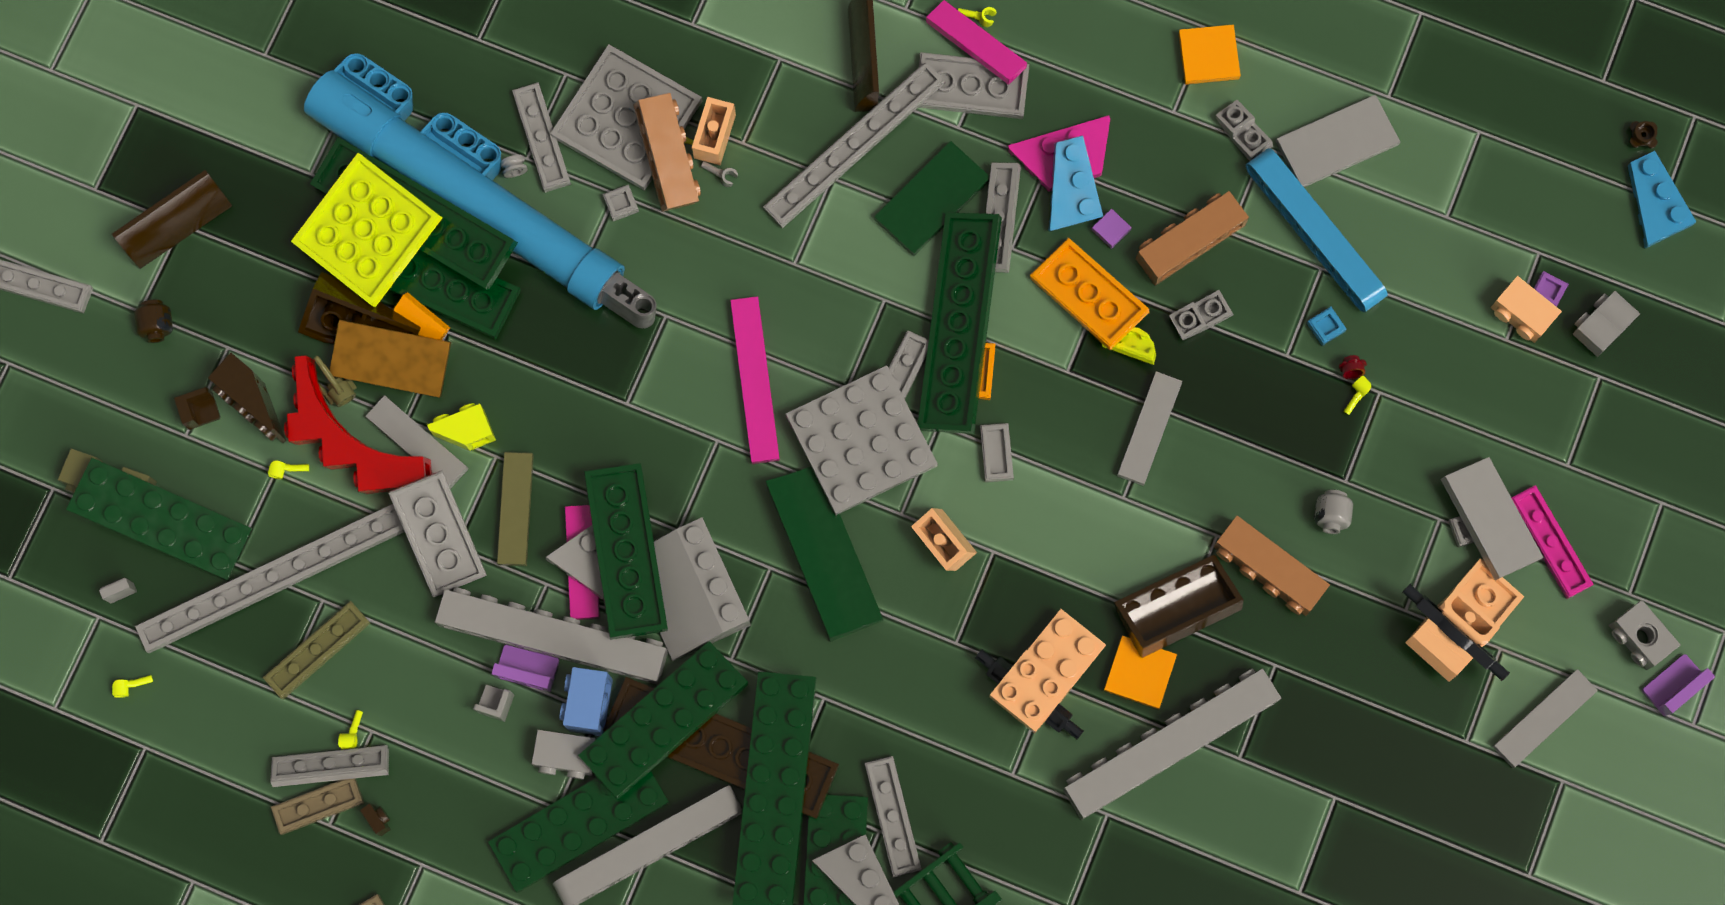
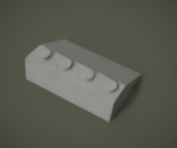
(696, 591)

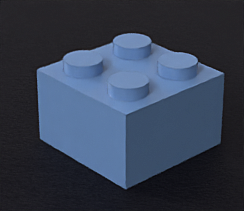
(586, 701)

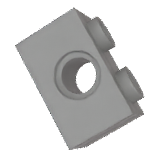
(1659, 642)

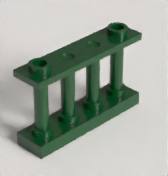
(949, 854)

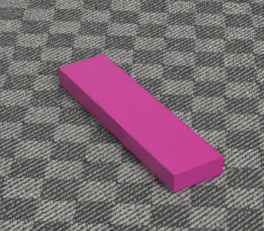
(976, 42)
(1552, 542)
(582, 601)

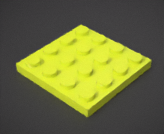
(366, 229)

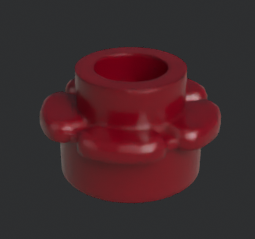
(1352, 367)

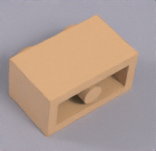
(713, 131)
(1525, 310)
(944, 539)

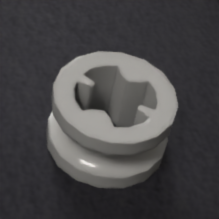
(513, 166)

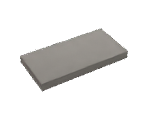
(974, 88)
(1338, 141)
(1492, 518)
(437, 533)

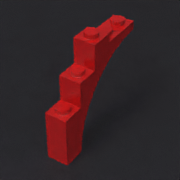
(317, 424)

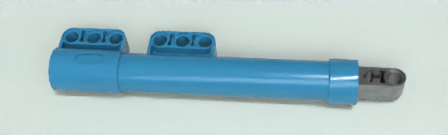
(436, 160)

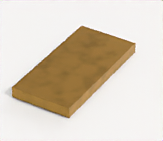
(390, 358)

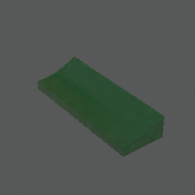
(824, 554)

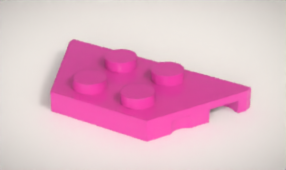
(1038, 152)

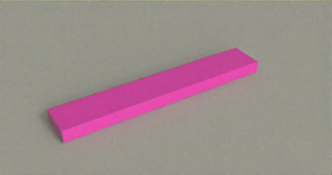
(755, 380)

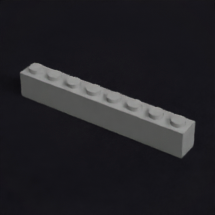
(551, 636)
(1171, 744)

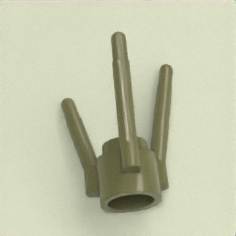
(339, 391)

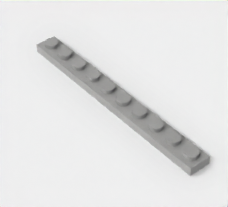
(269, 579)

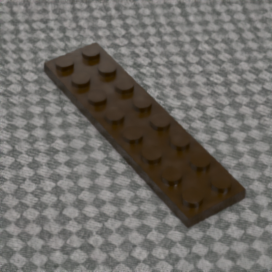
(723, 750)

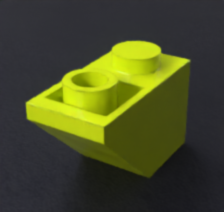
(465, 429)

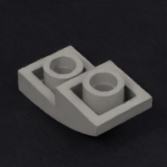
(1243, 131)
(1201, 315)

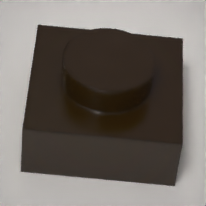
(376, 818)

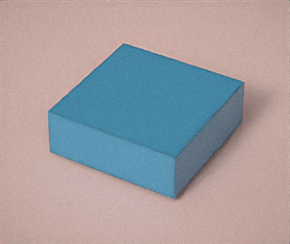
(1326, 326)

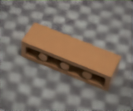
(666, 151)
(1192, 237)
(1271, 566)

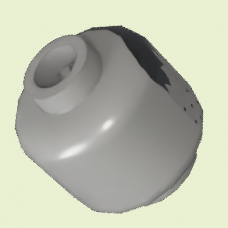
(1333, 511)

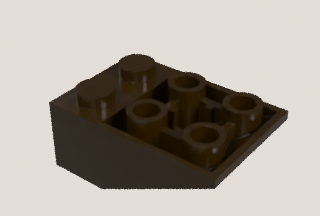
(241, 386)

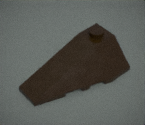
(335, 301)

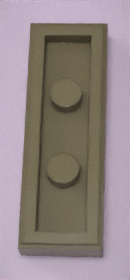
(317, 805)

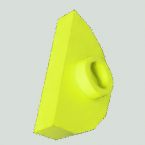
(1137, 345)

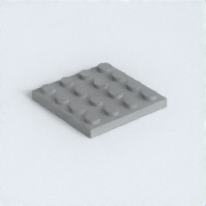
(603, 118)
(861, 440)

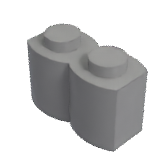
(1606, 323)

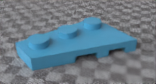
(1073, 187)
(1658, 200)

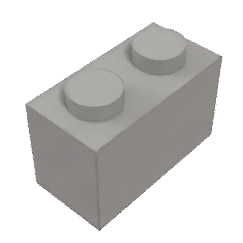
(560, 753)

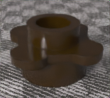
(1646, 127)

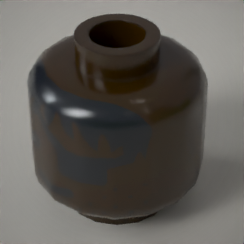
(153, 320)

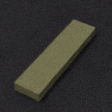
(515, 509)
(316, 650)

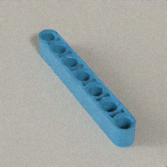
(1316, 230)

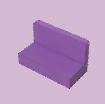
(526, 668)
(1676, 685)

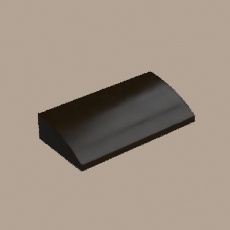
(863, 54)
(172, 219)
(1178, 605)

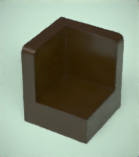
(197, 408)

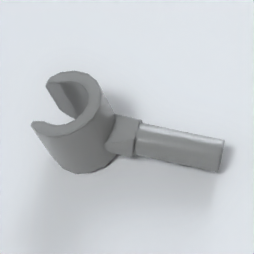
(720, 173)

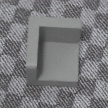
(495, 703)

